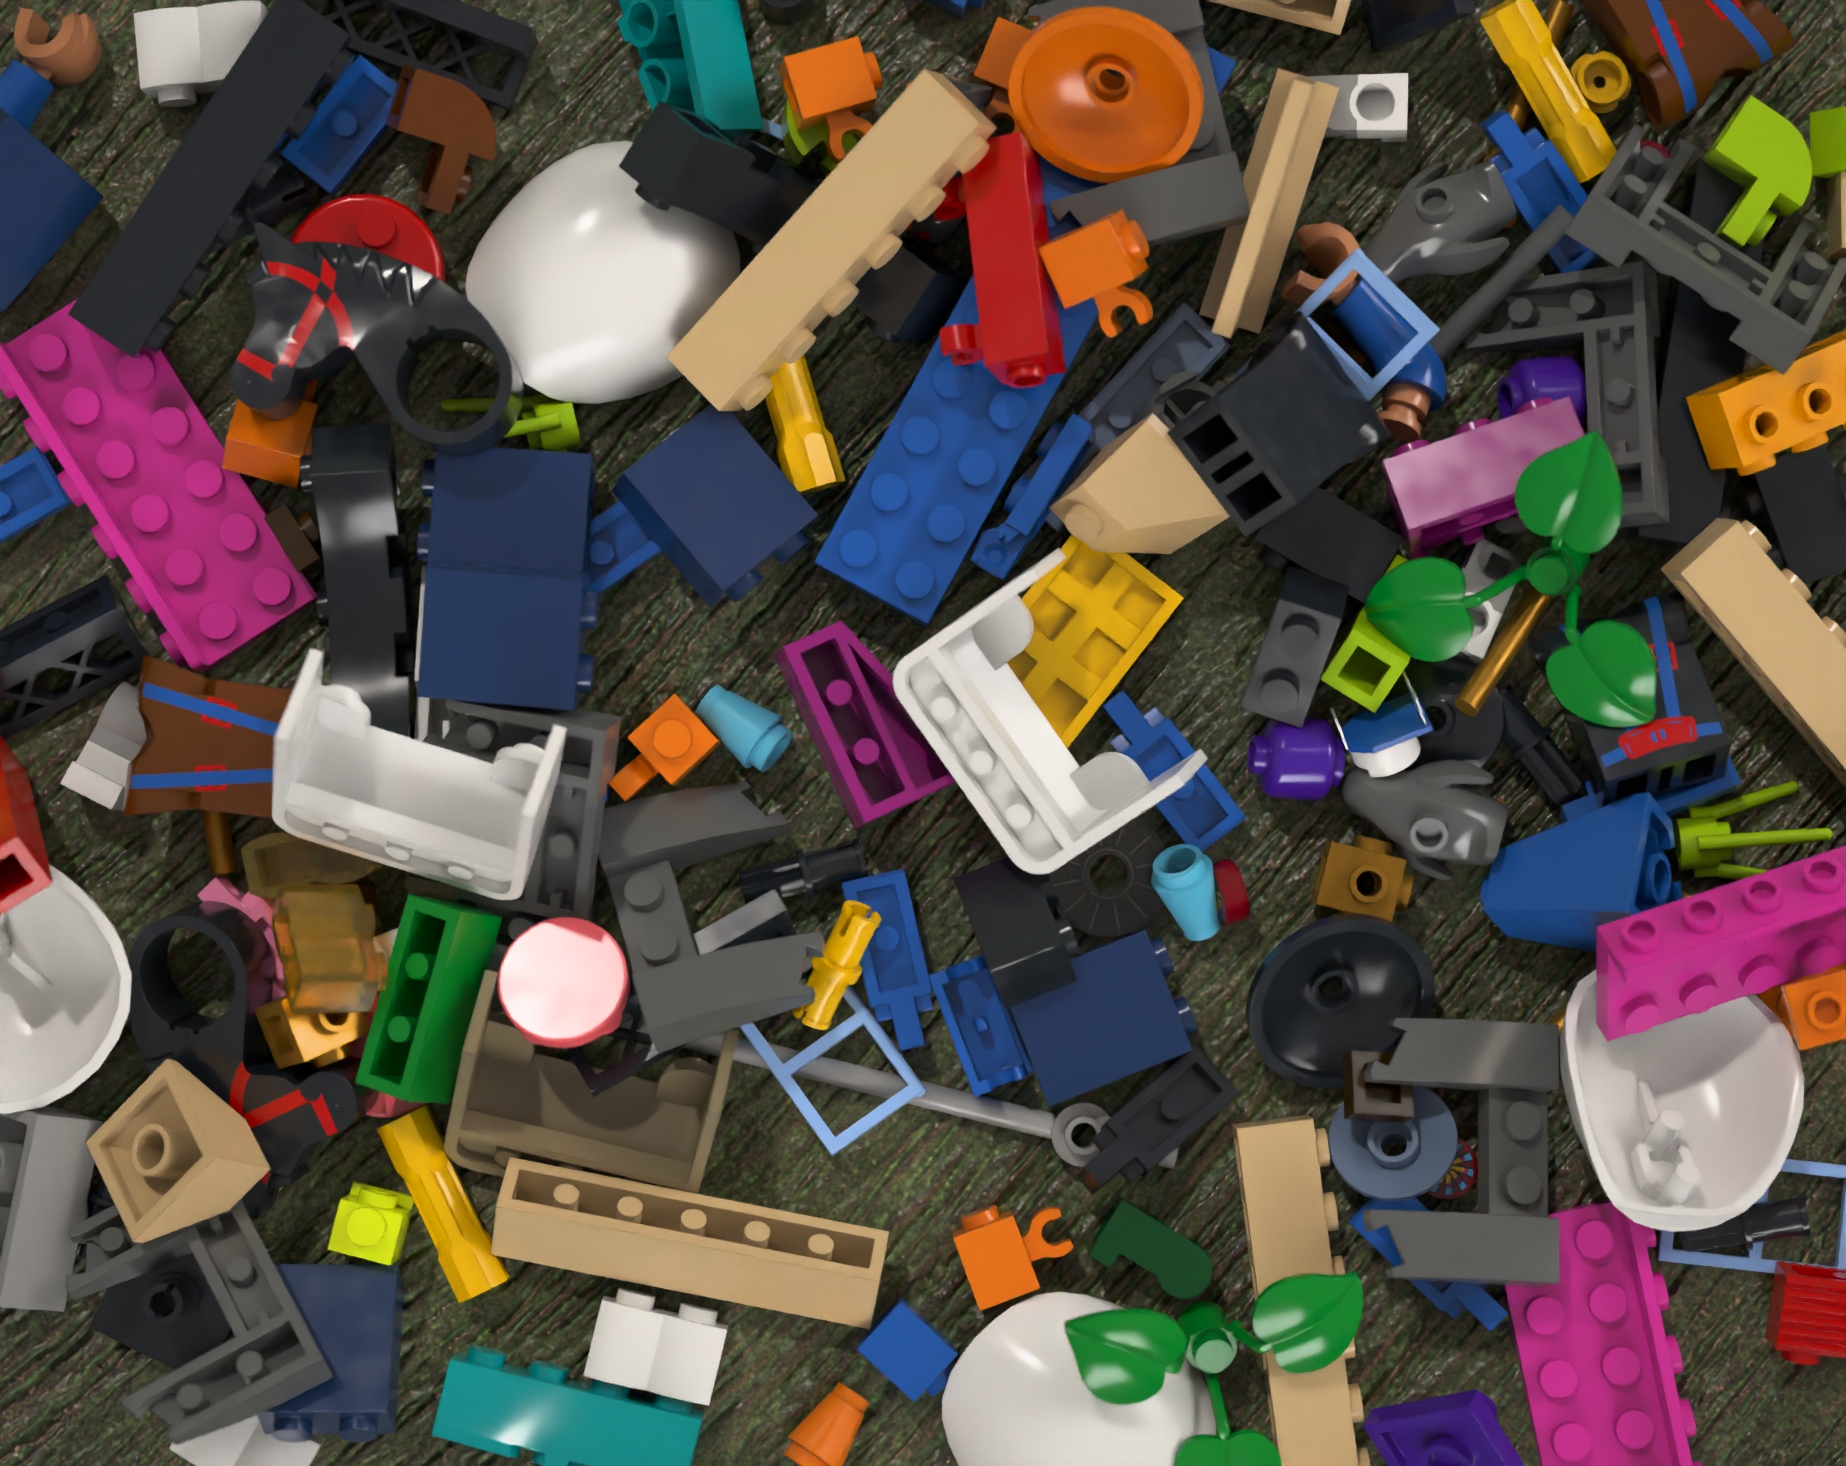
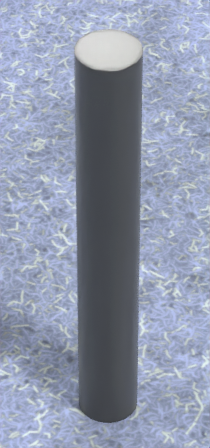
(1501, 281)

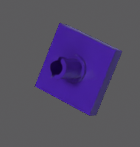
(1442, 1432)

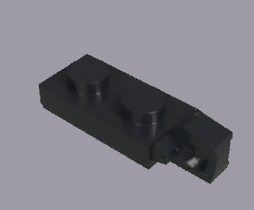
(1158, 1120)

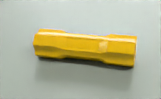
(1549, 87)
(804, 443)
(461, 1241)

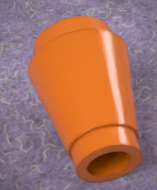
(828, 1429)

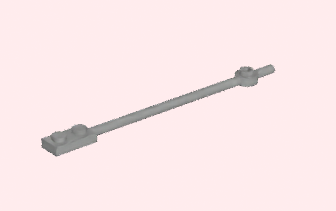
(938, 1098)

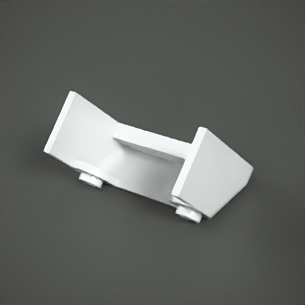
(1005, 748)
(407, 798)

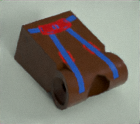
(1687, 46)
(203, 743)

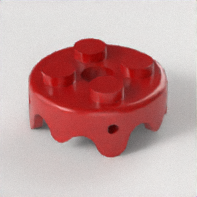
(375, 225)

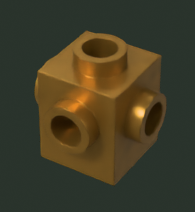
(1339, 872)
(308, 1035)

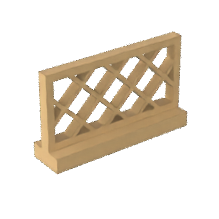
(1275, 191)

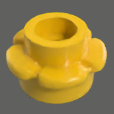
(1614, 73)

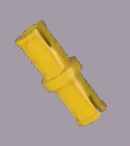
(840, 963)

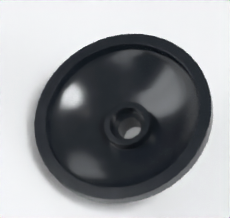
(1310, 1025)

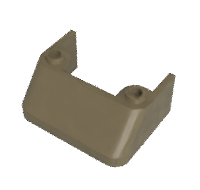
(544, 1113)

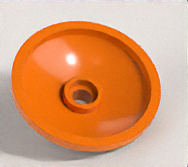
(1102, 122)

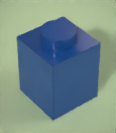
(909, 1350)

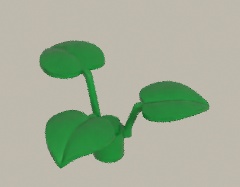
(1578, 505)
(1129, 1350)

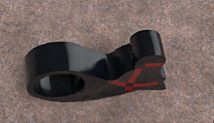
(347, 303)
(230, 1055)

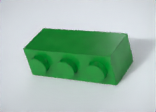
(428, 1000)

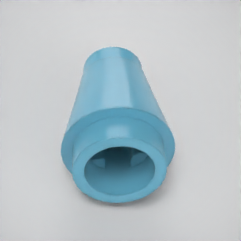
(745, 728)
(1187, 888)

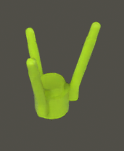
(547, 423)
(1704, 841)

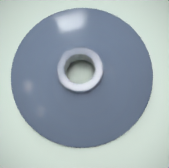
(1429, 1153)

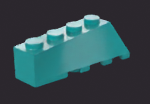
(695, 59)
(559, 1417)

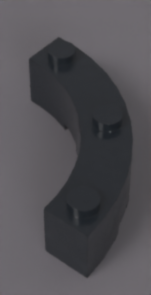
(755, 191)
(365, 568)

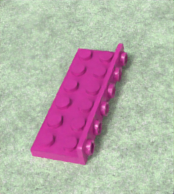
(157, 488)
(1721, 945)
(1598, 1349)

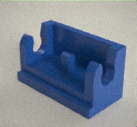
(980, 1025)

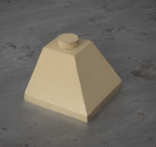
(1138, 495)
(175, 1154)

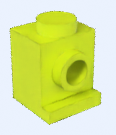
(372, 1223)

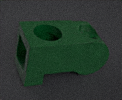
(1174, 1258)

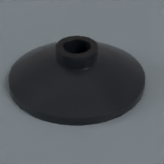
(1463, 736)

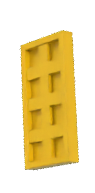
(1089, 629)

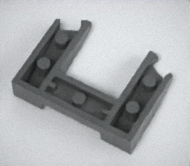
(1206, 184)
(1774, 306)
(1616, 321)
(568, 848)
(677, 989)
(1513, 1071)
(249, 1374)

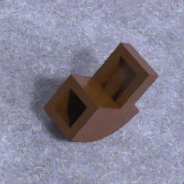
(455, 124)

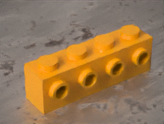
(1766, 411)

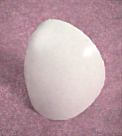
(596, 279)
(59, 994)
(1686, 1114)
(1025, 1404)

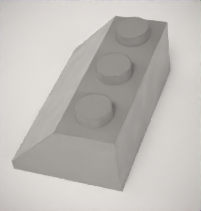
(41, 1197)

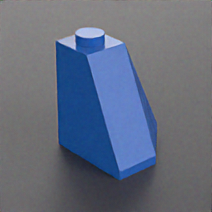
(1583, 874)

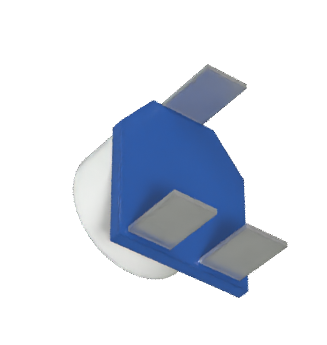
(1388, 738)

